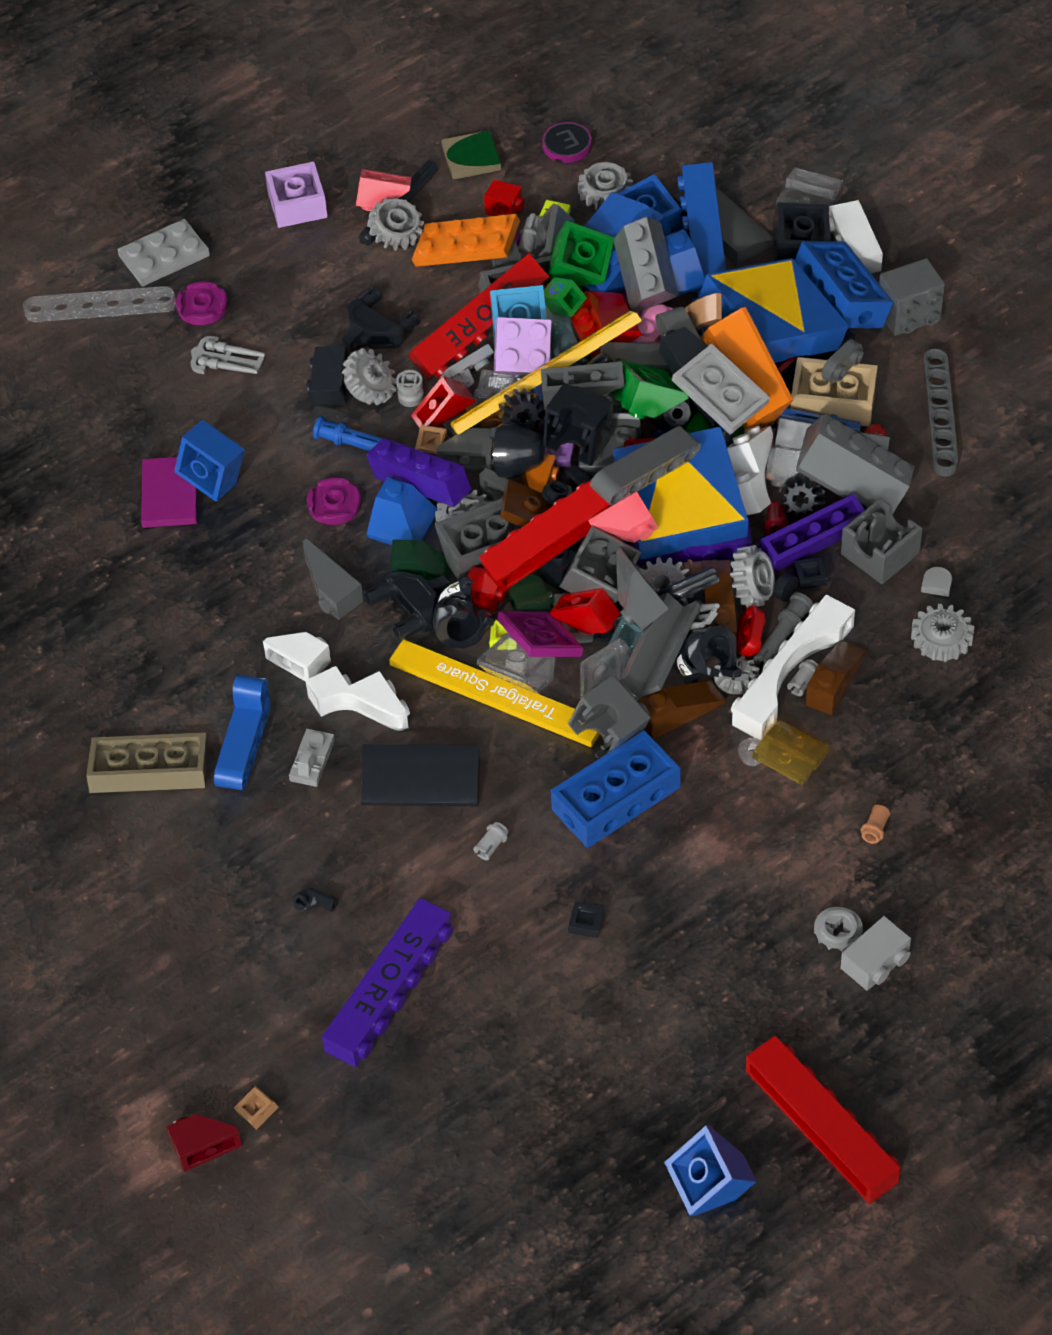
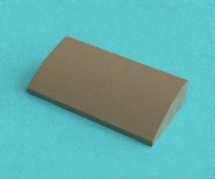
(147, 762)

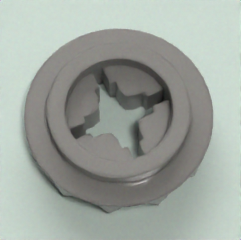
(740, 684)
(830, 919)

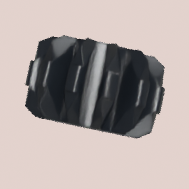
(521, 409)
(792, 496)

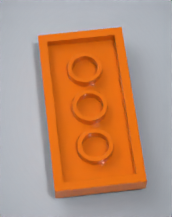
(466, 240)

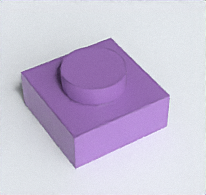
(563, 455)

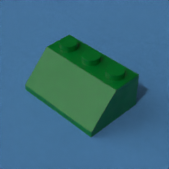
(647, 390)

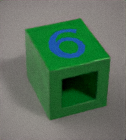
(563, 297)

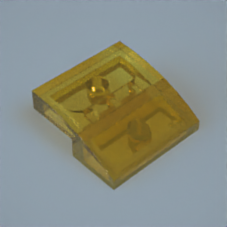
(790, 752)

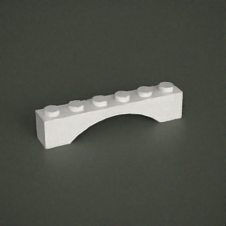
(822, 629)

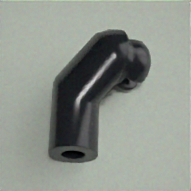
(313, 898)

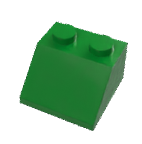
(580, 255)

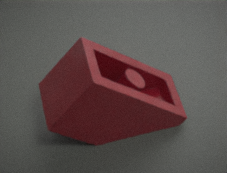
(201, 1139)

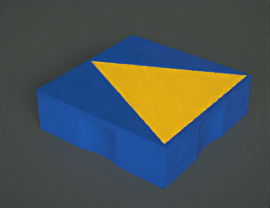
(783, 305)
(693, 502)

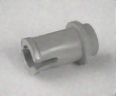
(802, 677)
(491, 840)

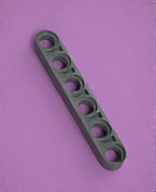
(943, 411)

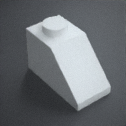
(298, 654)

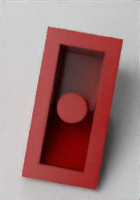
(443, 403)
(587, 611)

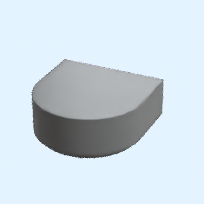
(937, 581)

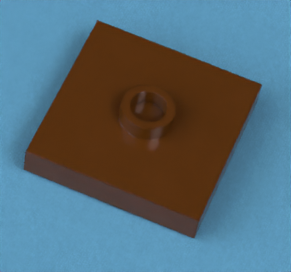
(521, 503)

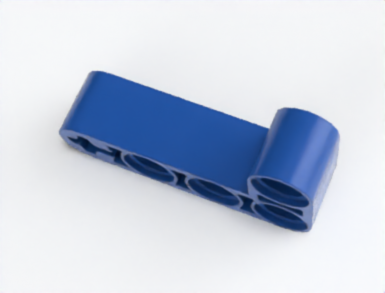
(244, 732)

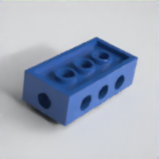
(845, 283)
(615, 789)

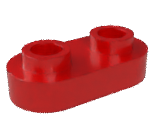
(750, 631)

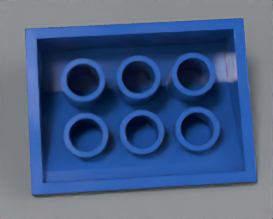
(609, 220)

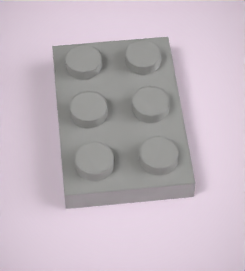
(163, 252)
(720, 388)

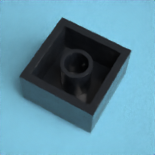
(796, 224)

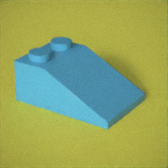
(518, 303)

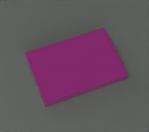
(166, 495)
(539, 634)

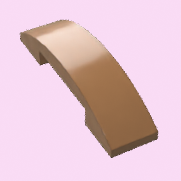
(705, 311)

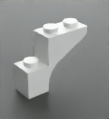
(749, 460)
(369, 696)

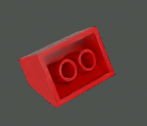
(598, 312)

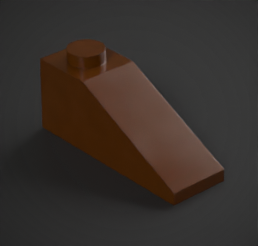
(722, 594)
(833, 677)
(679, 705)

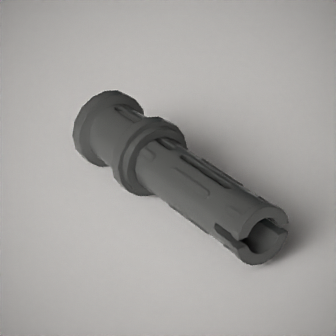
(788, 620)

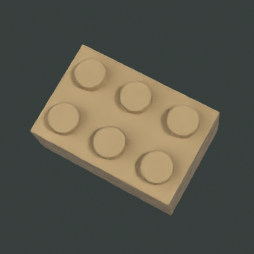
(848, 398)

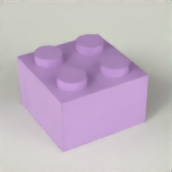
(296, 194)
(521, 345)

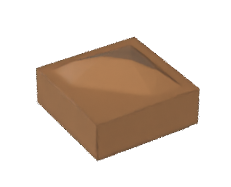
(430, 438)
(256, 1107)

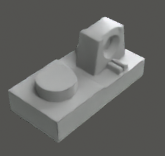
(461, 370)
(311, 757)

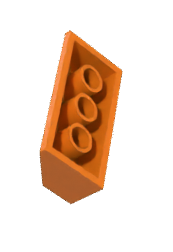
(743, 346)

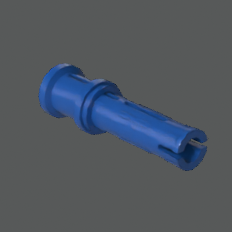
(342, 434)

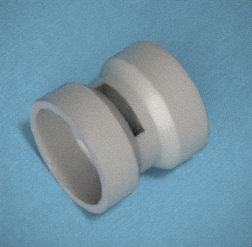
(410, 388)

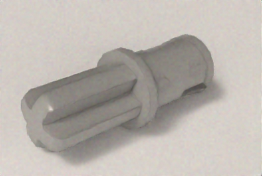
(527, 235)

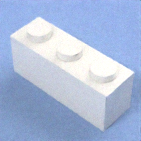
(851, 226)

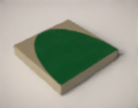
(471, 154)

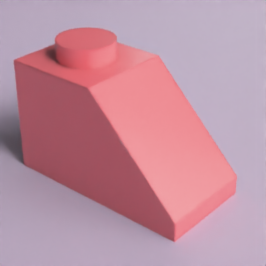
(377, 185)
(626, 520)

